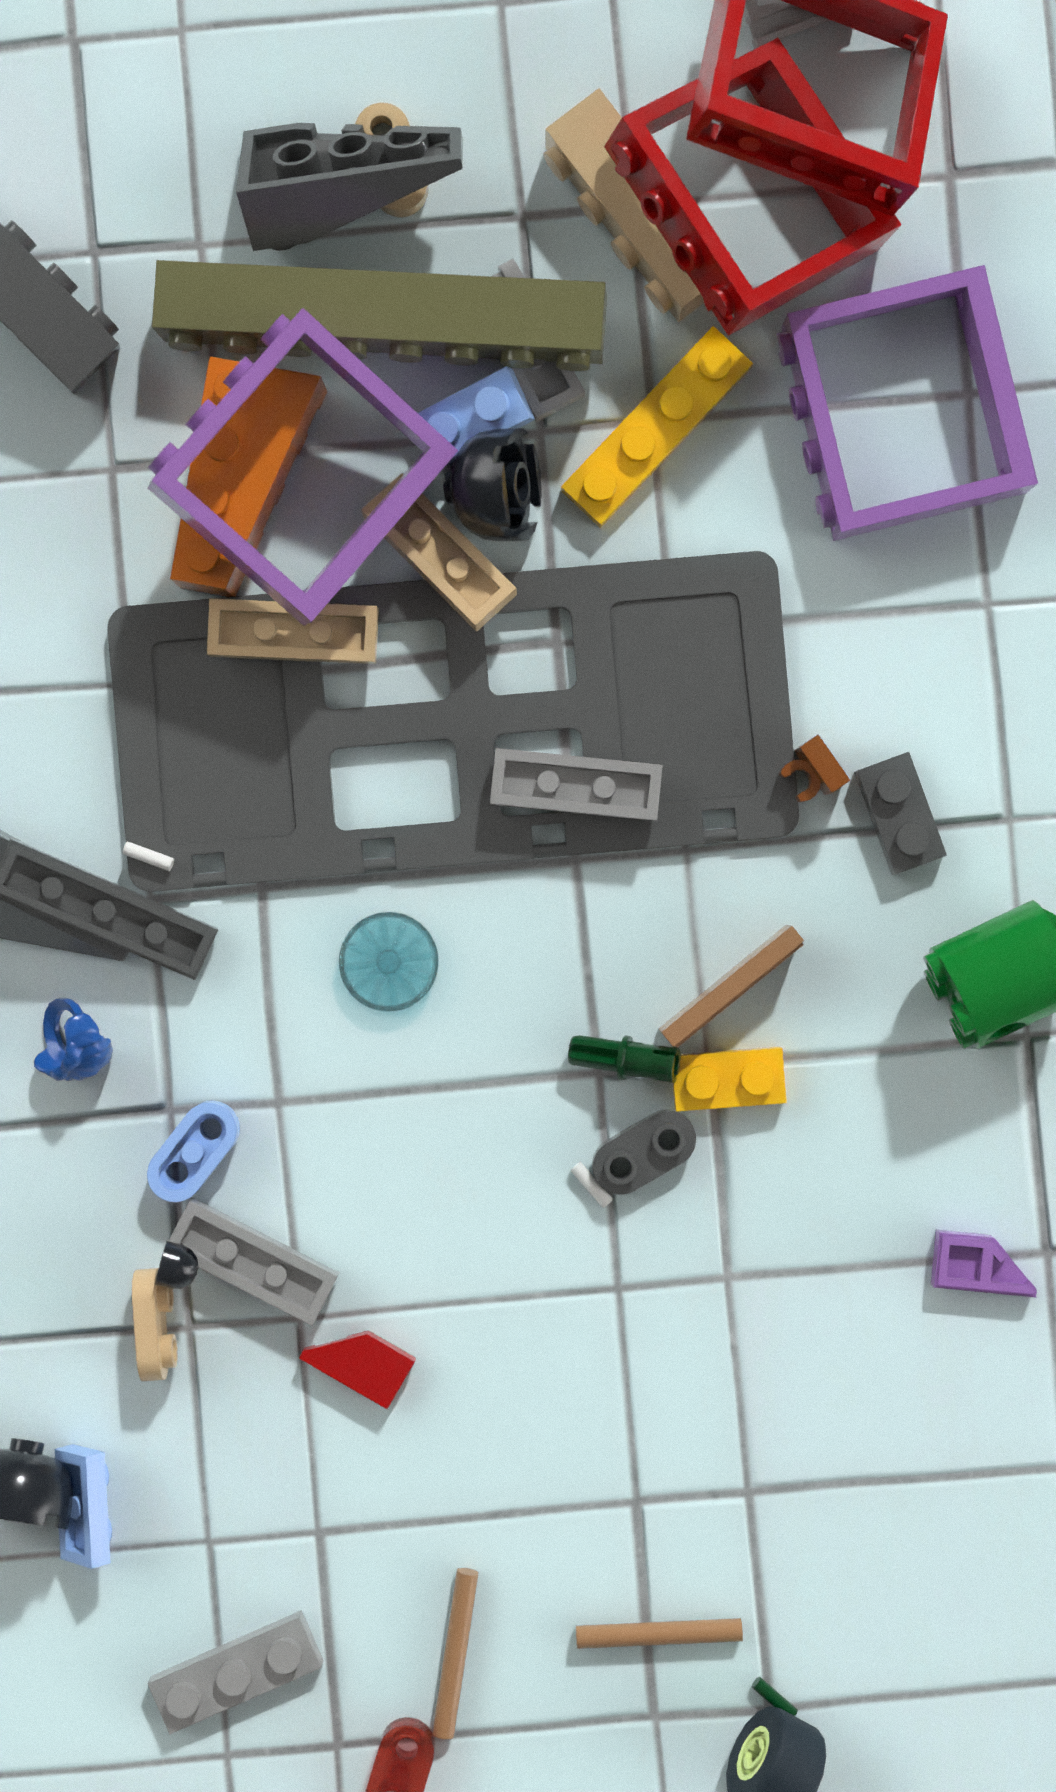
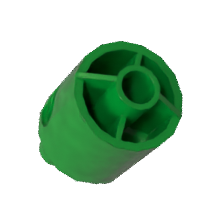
(997, 974)

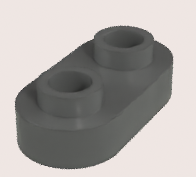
(641, 1148)

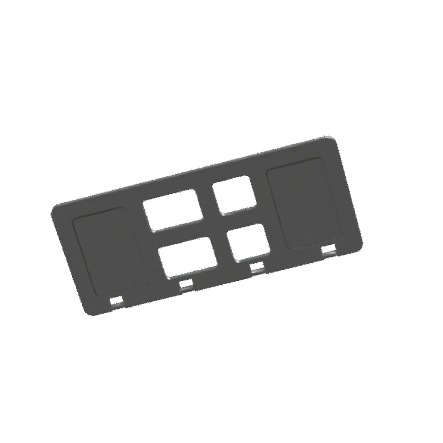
(670, 671)

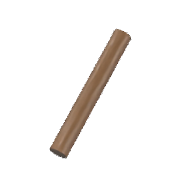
(659, 1633)
(455, 1653)

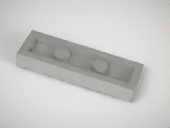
(576, 784)
(254, 1261)
(235, 1672)

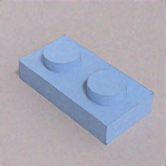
(481, 407)
(89, 1528)

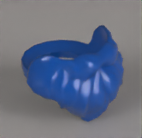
(84, 1049)

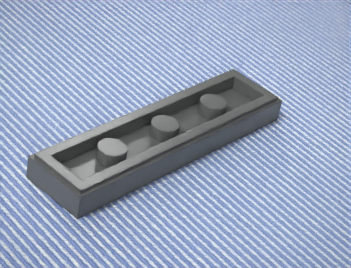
(104, 909)

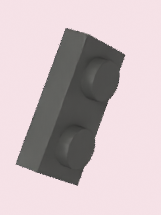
(900, 813)

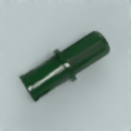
(626, 1057)

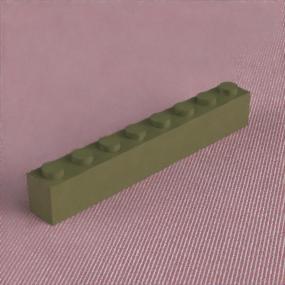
(385, 312)

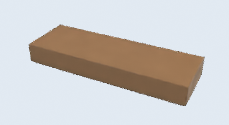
(732, 985)

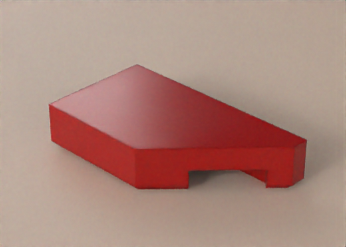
(363, 1364)

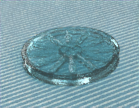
(388, 961)

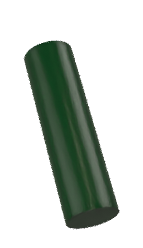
(773, 1696)

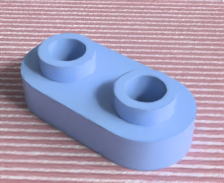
(193, 1149)

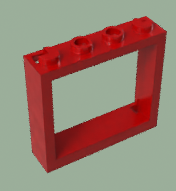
(808, 152)
(694, 244)

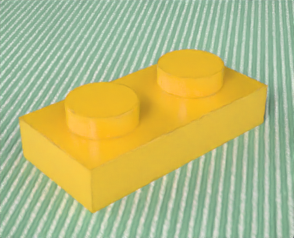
(730, 1079)

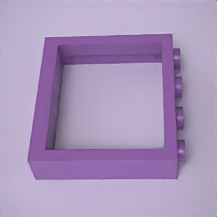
(992, 380)
(210, 420)

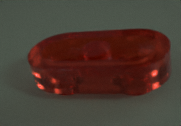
(401, 1769)

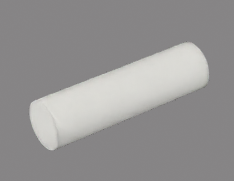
(148, 856)
(591, 1184)

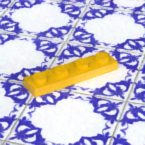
(656, 426)

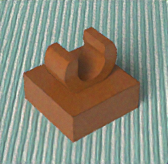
(819, 766)

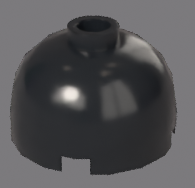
(494, 484)
(33, 1485)

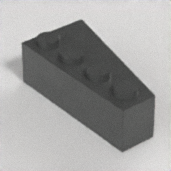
(47, 317)

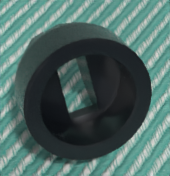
(177, 1266)

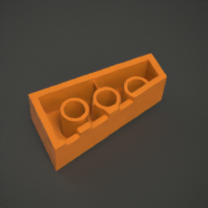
(244, 469)

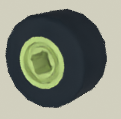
(776, 1755)

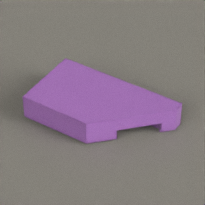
(977, 1265)

